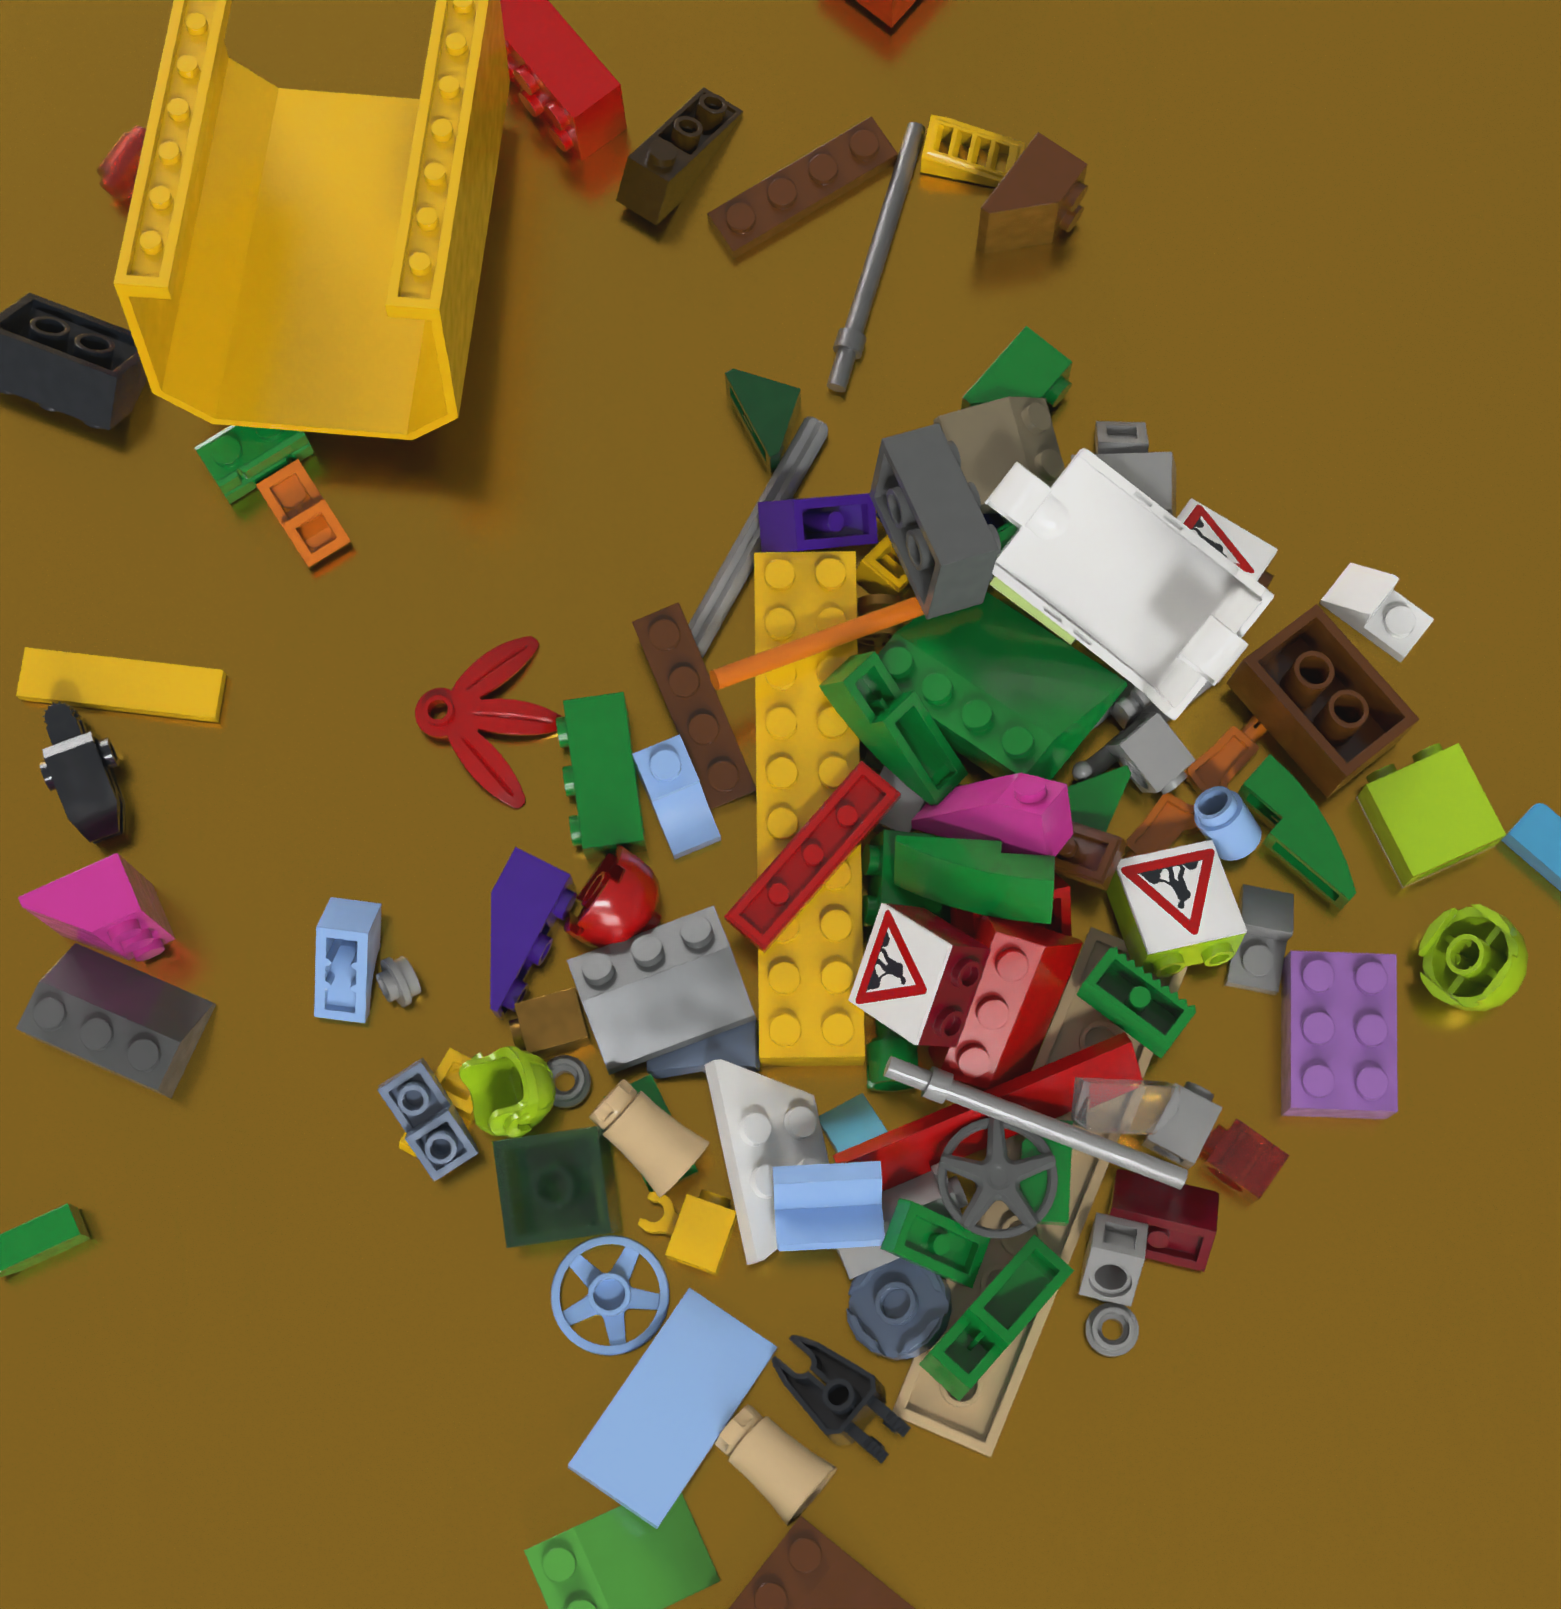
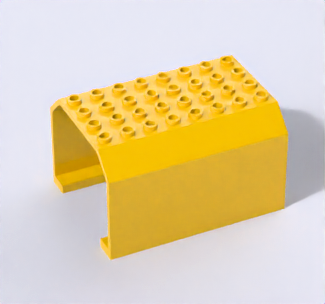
(313, 244)

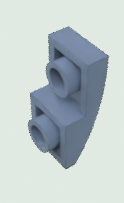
(735, 1046)
(429, 1119)

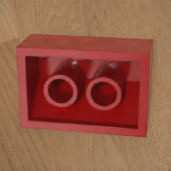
(1011, 1003)

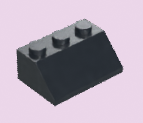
(69, 361)

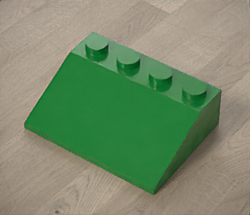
(1001, 686)

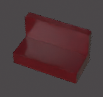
(1178, 1219)

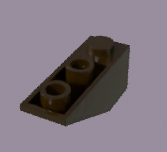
(676, 155)

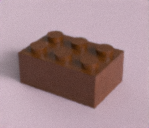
(1322, 700)

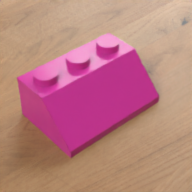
(104, 908)

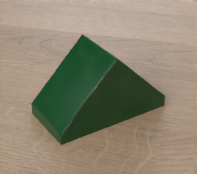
(767, 411)

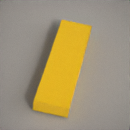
(121, 684)

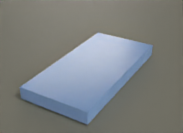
(672, 1408)

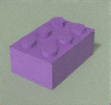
(1339, 1035)

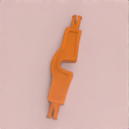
(1216, 767)

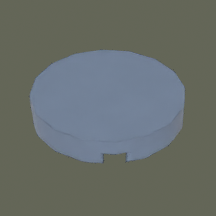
(899, 1309)

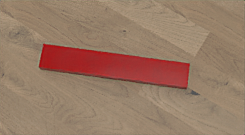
(1047, 1090)

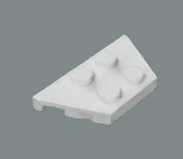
(761, 1128)

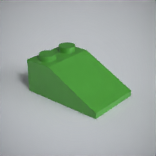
(624, 1562)

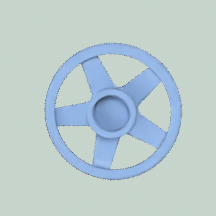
(610, 1295)

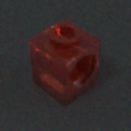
(1242, 1159)

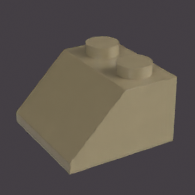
(997, 436)

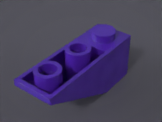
(522, 913)

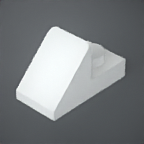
(1372, 607)

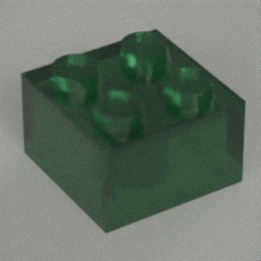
(556, 1186)

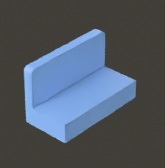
(828, 1206)

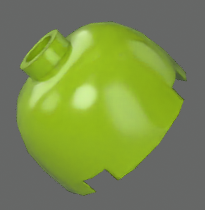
(1473, 958)

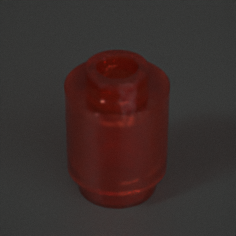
(121, 164)

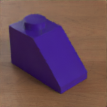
(817, 523)

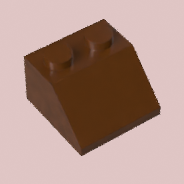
(1033, 199)

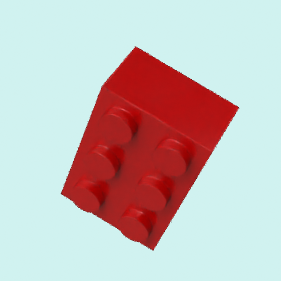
(561, 78)

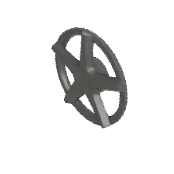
(997, 1179)

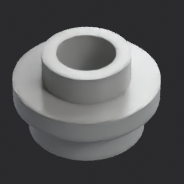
(398, 980)
(581, 1088)
(1128, 1325)

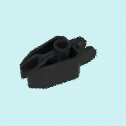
(83, 775)
(845, 1402)

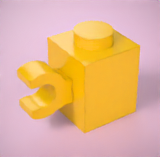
(698, 1232)

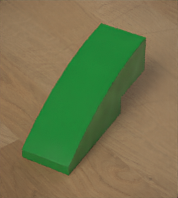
(894, 726)
(1299, 832)
(976, 877)
(996, 1317)

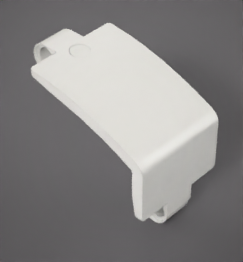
(1126, 578)

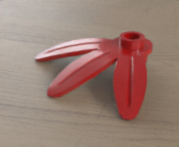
(500, 716)

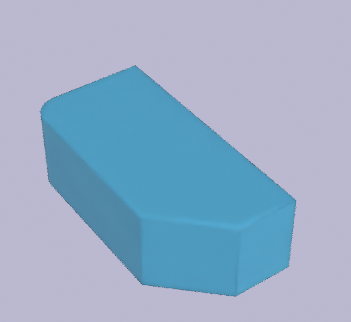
(1538, 841)

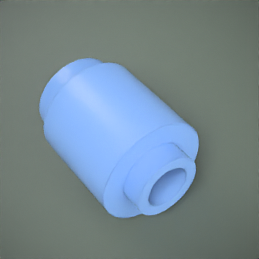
(1227, 822)

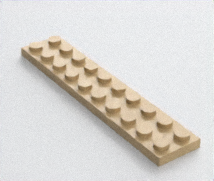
(984, 1409)

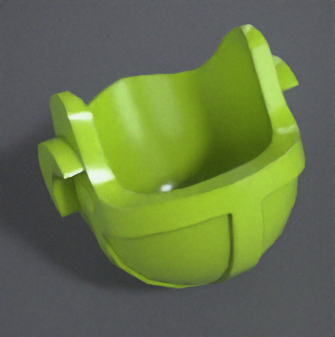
(508, 1090)

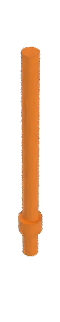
(815, 643)

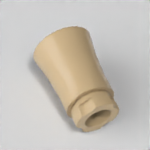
(648, 1136)
(774, 1463)

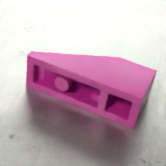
(1018, 809)

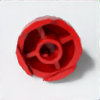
(616, 901)

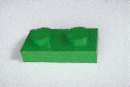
(935, 1243)

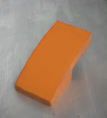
(303, 513)

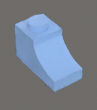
(676, 796)
(346, 959)

